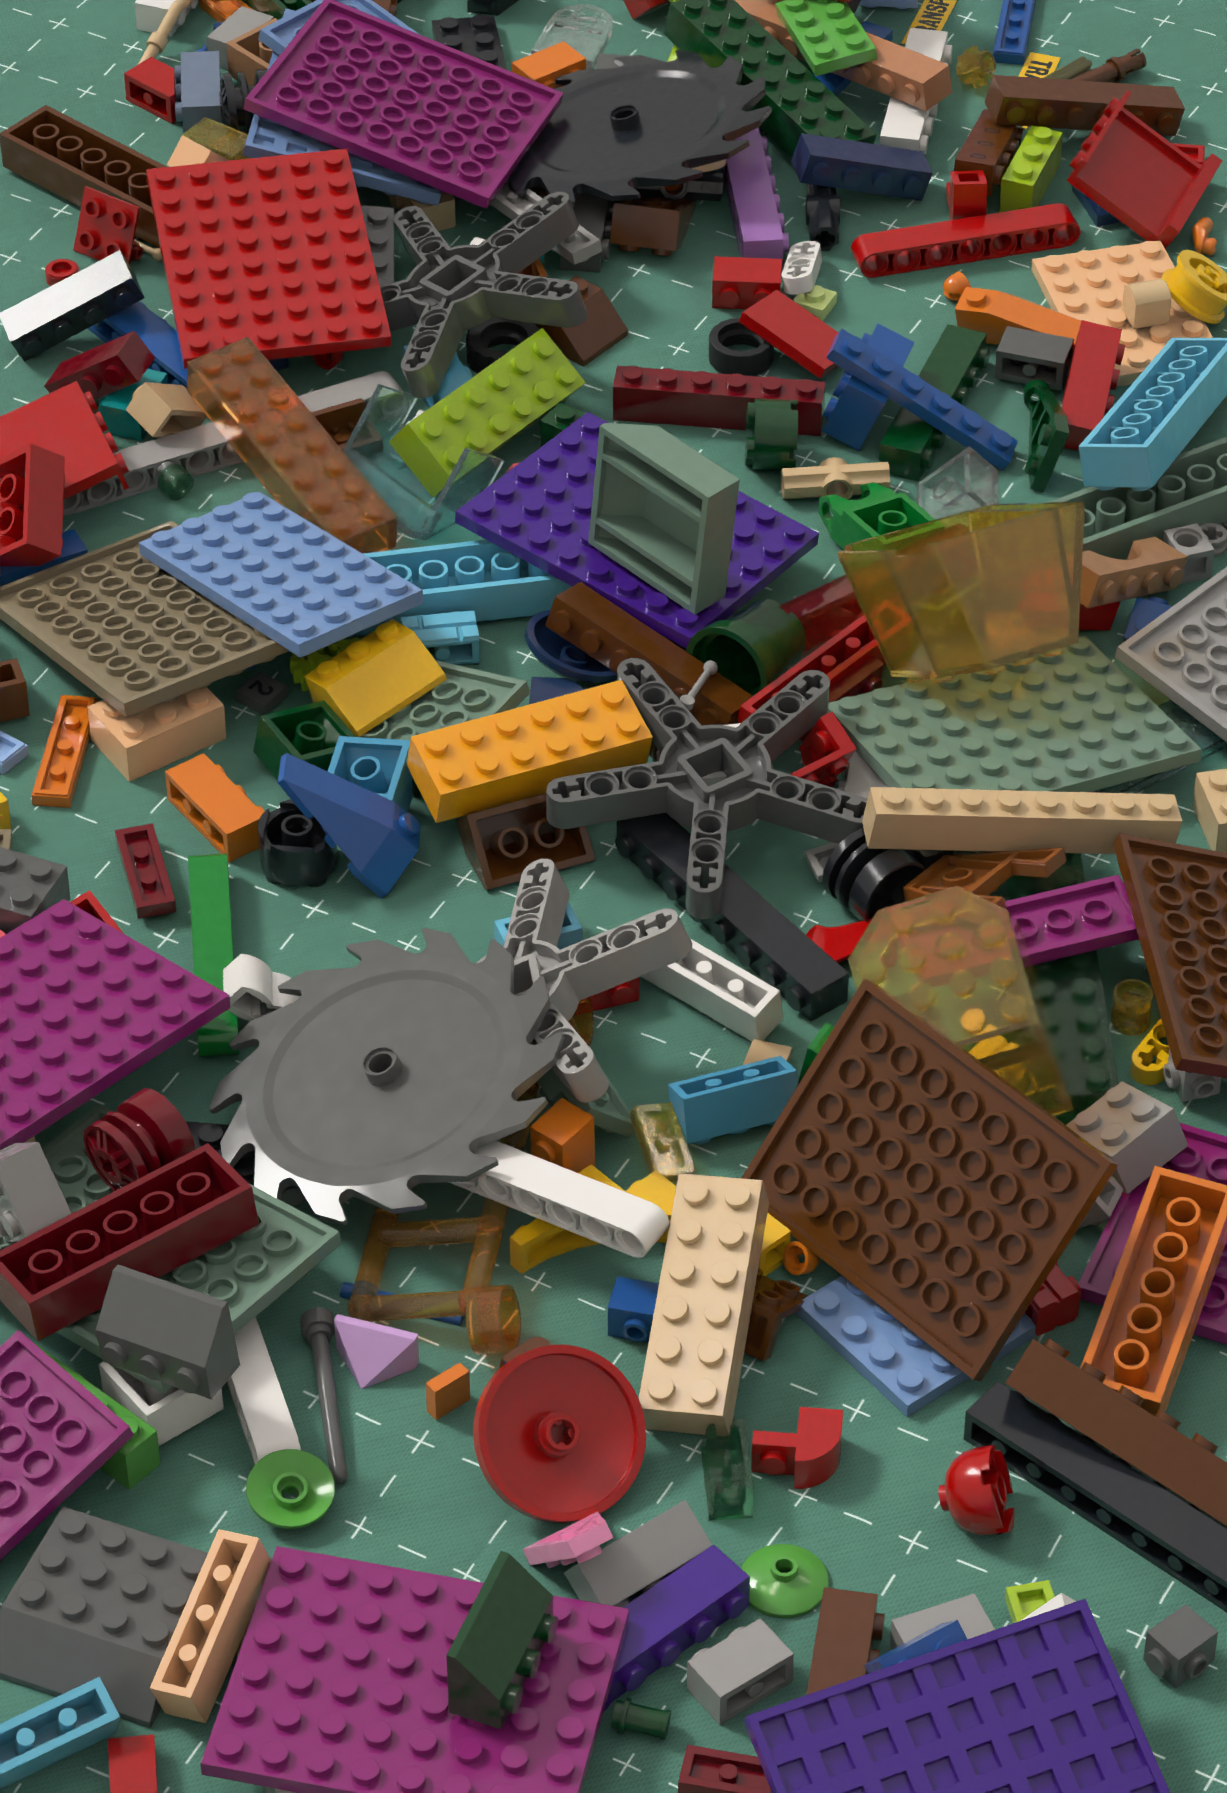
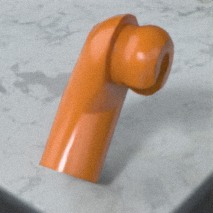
(1200, 233)

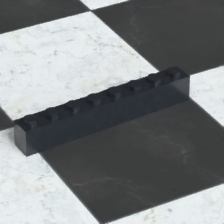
(745, 922)
(1103, 1490)

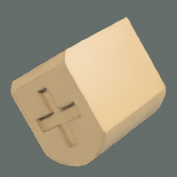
(1147, 303)

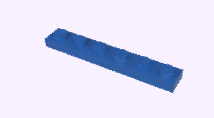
(921, 399)

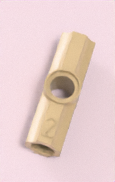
(832, 477)

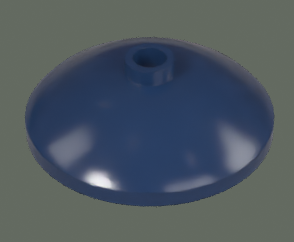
(562, 656)

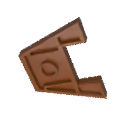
(984, 871)

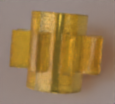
(975, 66)

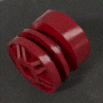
(137, 1139)

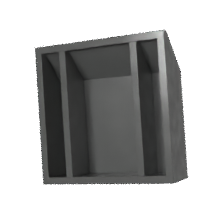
(97, 1607)

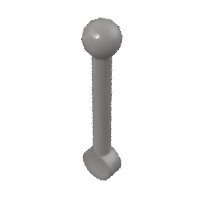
(709, 668)

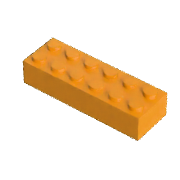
(526, 748)

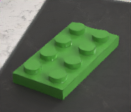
(826, 34)

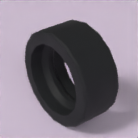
(738, 362)

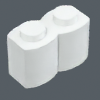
(254, 988)

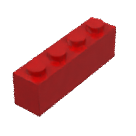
(1090, 378)

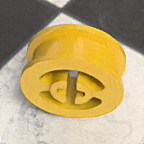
(1198, 286)

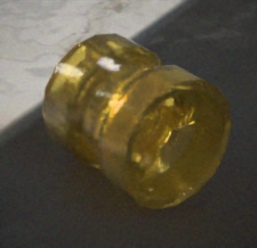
(1131, 1007)

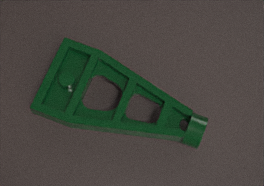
(1046, 433)

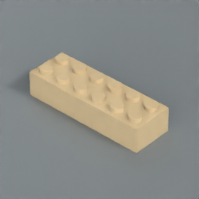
(703, 1304)

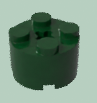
(773, 434)

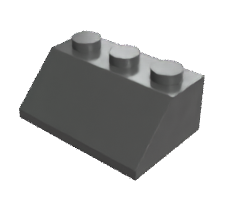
(167, 1333)

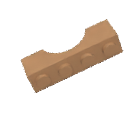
(1148, 570)

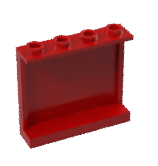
(1139, 174)
(68, 427)

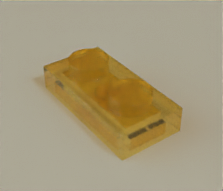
(662, 1140)

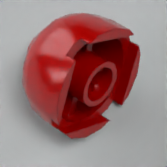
(978, 1492)

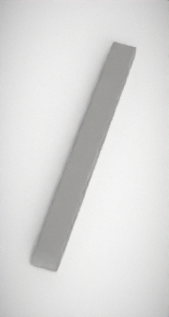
(204, 447)

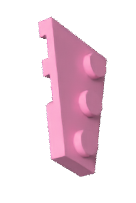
(571, 1544)

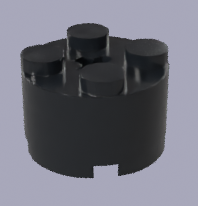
(294, 847)

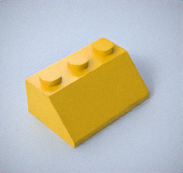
(375, 677)

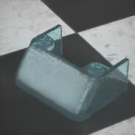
(416, 510)

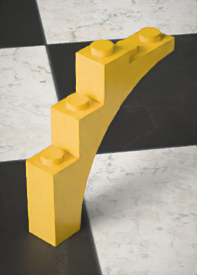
(542, 1240)

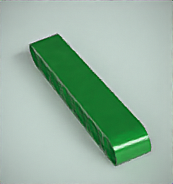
(212, 943)

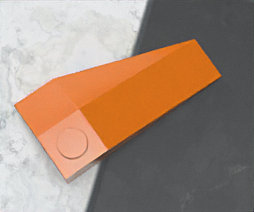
(995, 310)

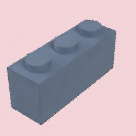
(198, 88)

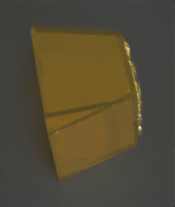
(972, 589)
(970, 978)

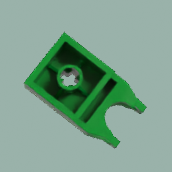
(872, 515)

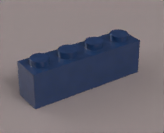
(861, 167)

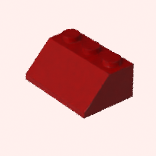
(31, 506)

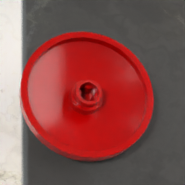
(559, 1433)

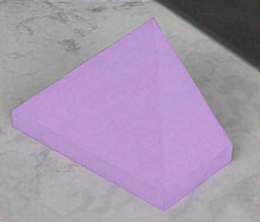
(375, 1350)

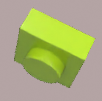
(1027, 1598)

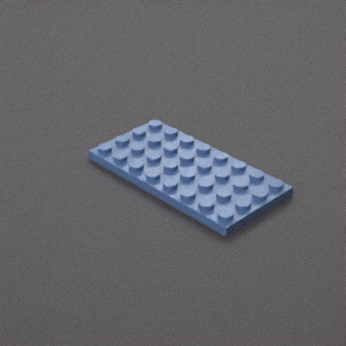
(280, 573)

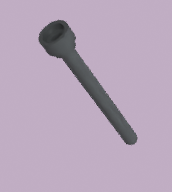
(318, 1329)

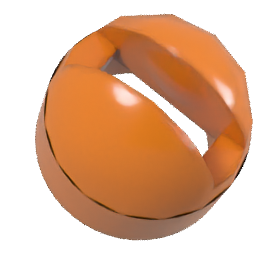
(955, 285)
(791, 1259)

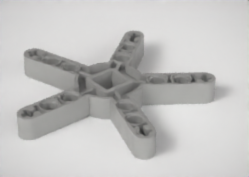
(581, 967)

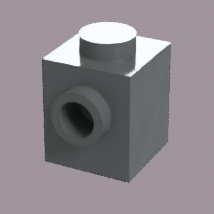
(1180, 1646)

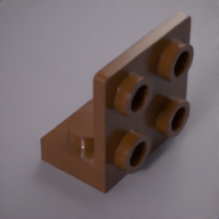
(770, 1305)

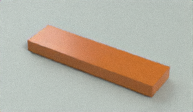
(64, 753)

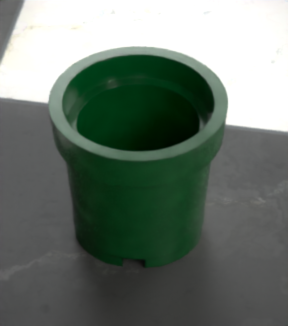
(752, 645)

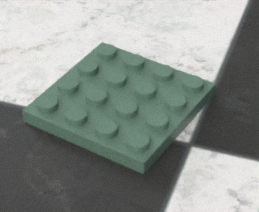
(460, 698)

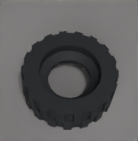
(492, 333)

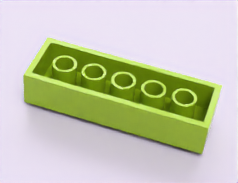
(487, 409)

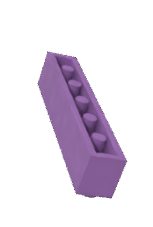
(754, 201)

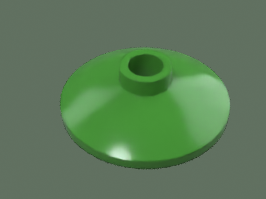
(293, 1473)
(785, 1593)

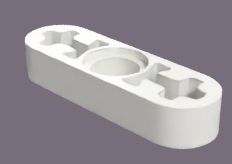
(801, 267)

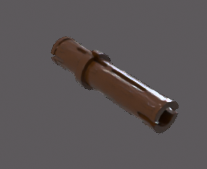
(1115, 68)

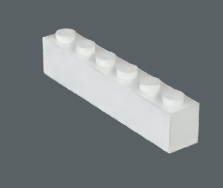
(905, 124)

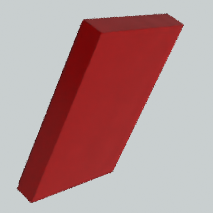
(792, 331)

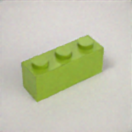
(1031, 169)

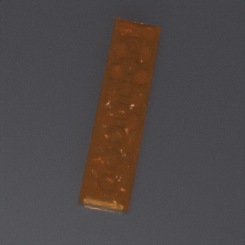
(288, 446)

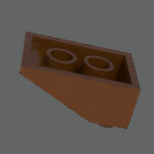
(651, 224)

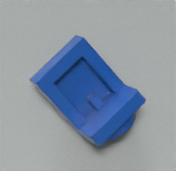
(1144, 613)

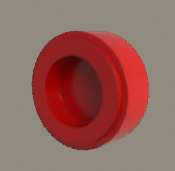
(60, 270)

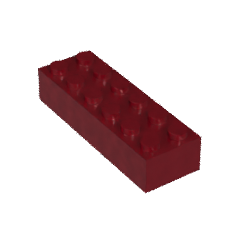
(142, 1226)

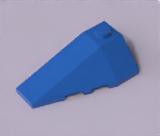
(365, 826)

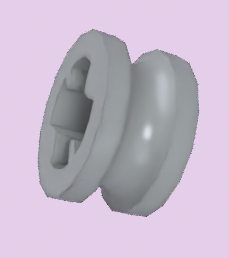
(1217, 537)

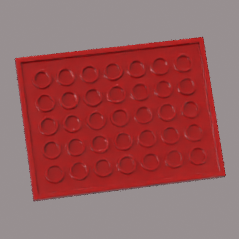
(268, 255)

